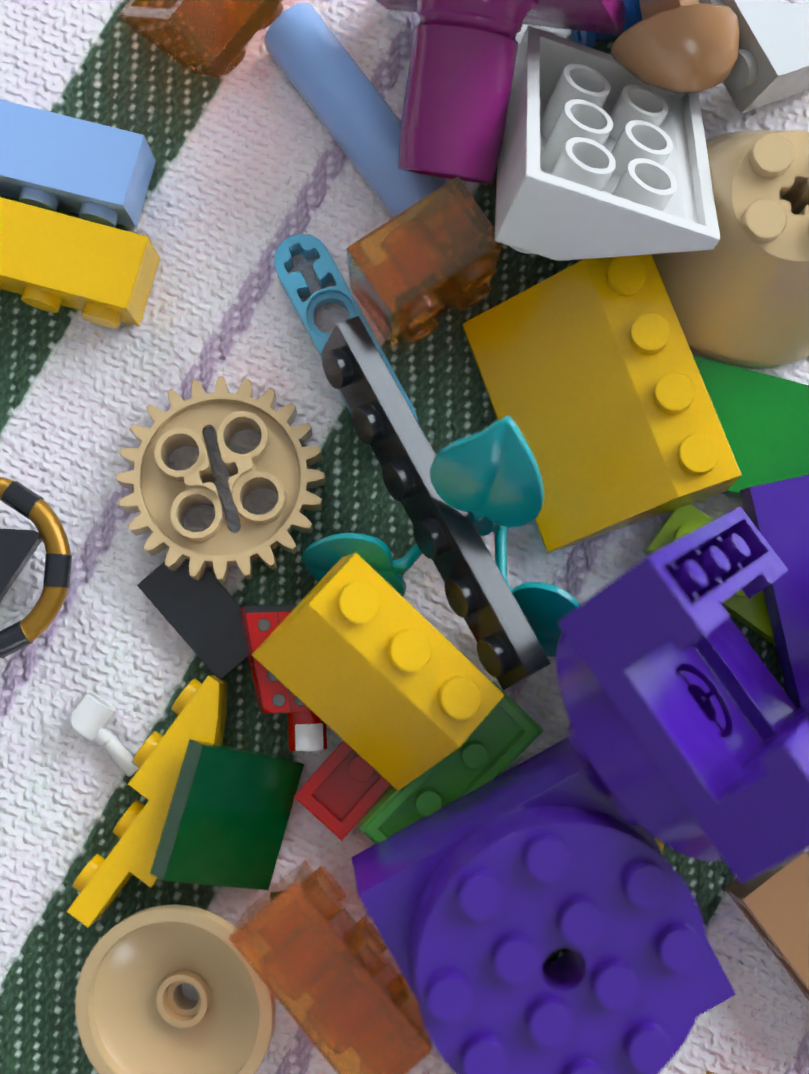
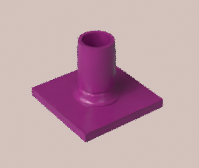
(465, 76)

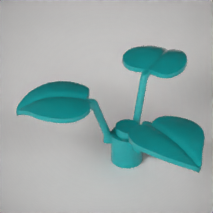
(500, 488)

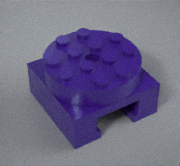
(685, 708)
(530, 869)

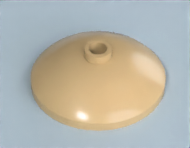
(134, 1002)

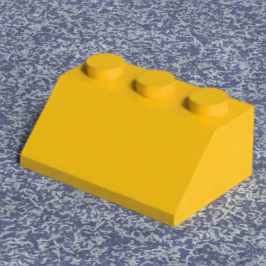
(378, 673)

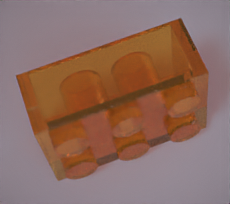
(332, 975)

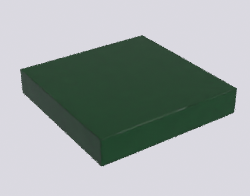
(227, 817)

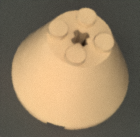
(752, 290)

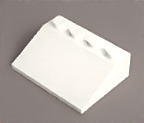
(599, 159)

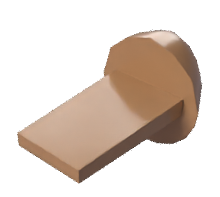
(680, 45)

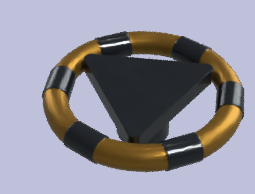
(17, 549)

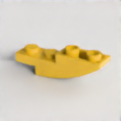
(160, 758)

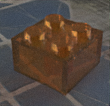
(424, 263)

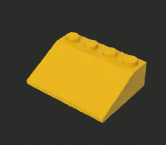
(603, 397)

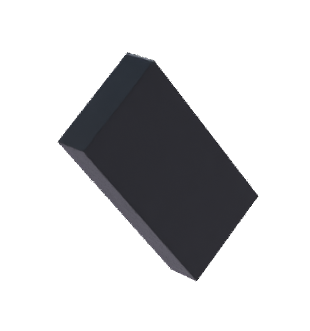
(201, 615)

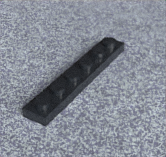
(444, 534)

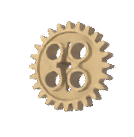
(167, 494)

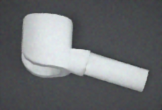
(90, 721)

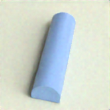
(346, 105)

